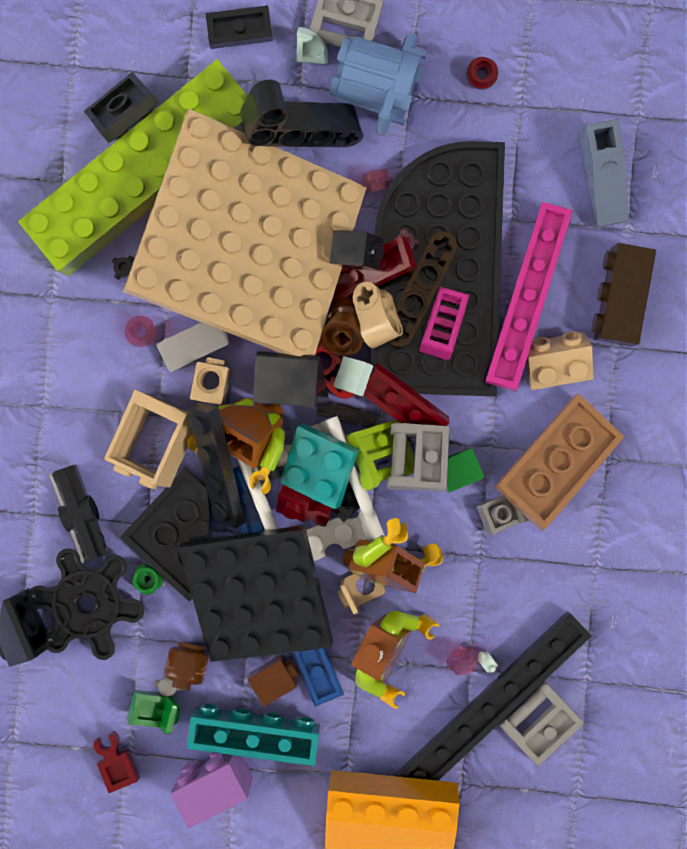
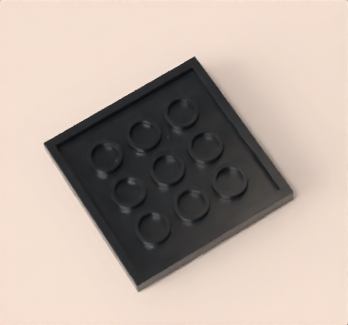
(256, 593)

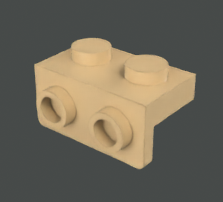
(559, 360)

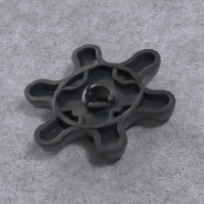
(73, 621)

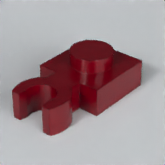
(299, 506)
(117, 767)

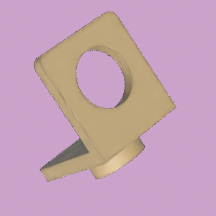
(352, 597)

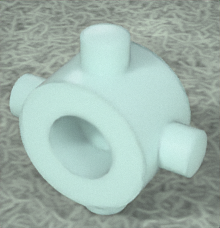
(487, 661)

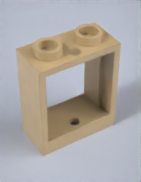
(129, 431)

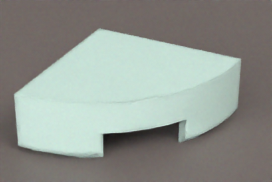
(310, 48)

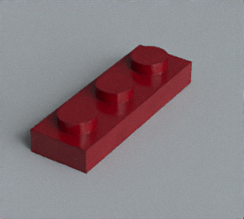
(395, 262)
(401, 400)

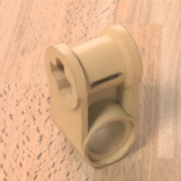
(376, 314)

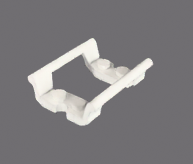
(346, 534)

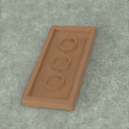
(559, 462)

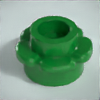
(141, 584)

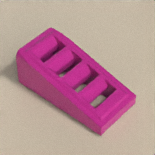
(436, 348)

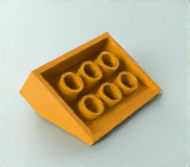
(390, 812)

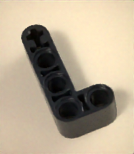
(283, 123)

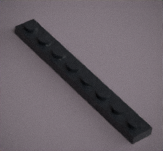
(497, 700)

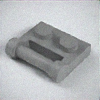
(354, 14)
(430, 457)
(548, 730)

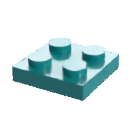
(319, 466)

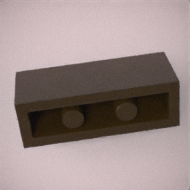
(623, 294)

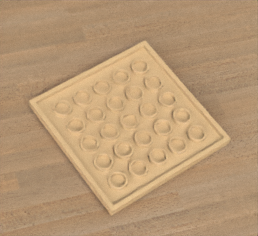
(244, 238)

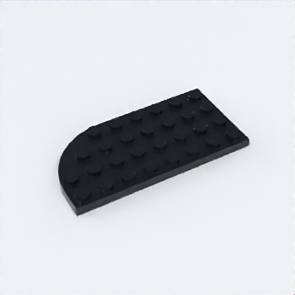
(460, 193)

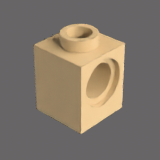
(200, 392)

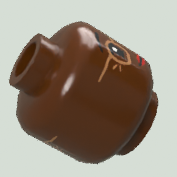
(186, 665)

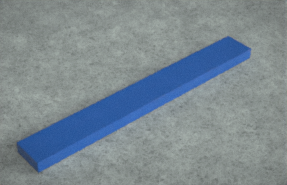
(313, 664)

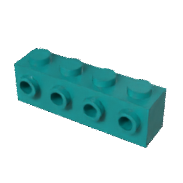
(253, 735)

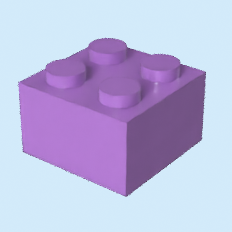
(211, 787)

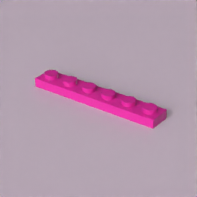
(529, 296)

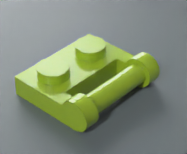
(373, 445)

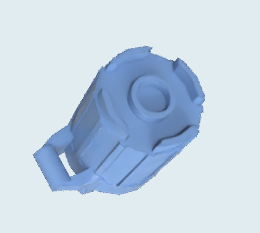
(378, 77)

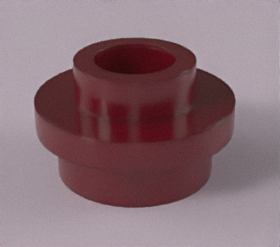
(485, 64)

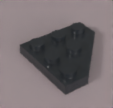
(172, 518)

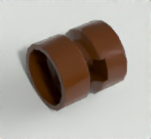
(342, 329)

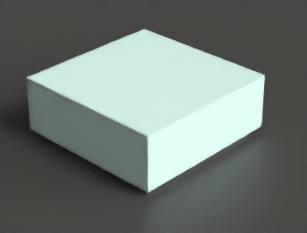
(353, 376)

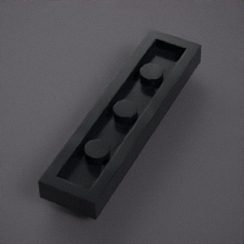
(216, 464)

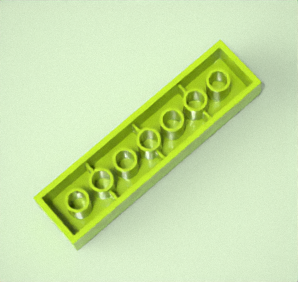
(127, 175)

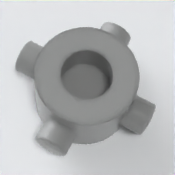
(165, 687)

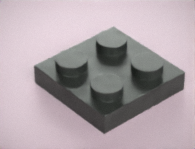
(121, 107)

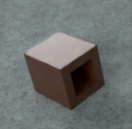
(274, 679)

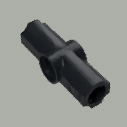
(78, 513)

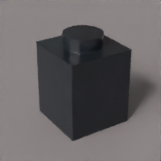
(356, 250)

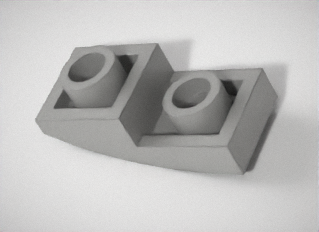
(191, 345)
(499, 515)

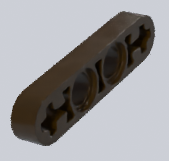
(422, 290)

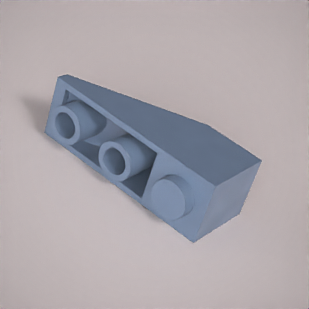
(605, 171)

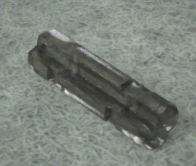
(348, 414)

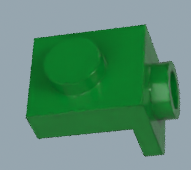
(153, 710)

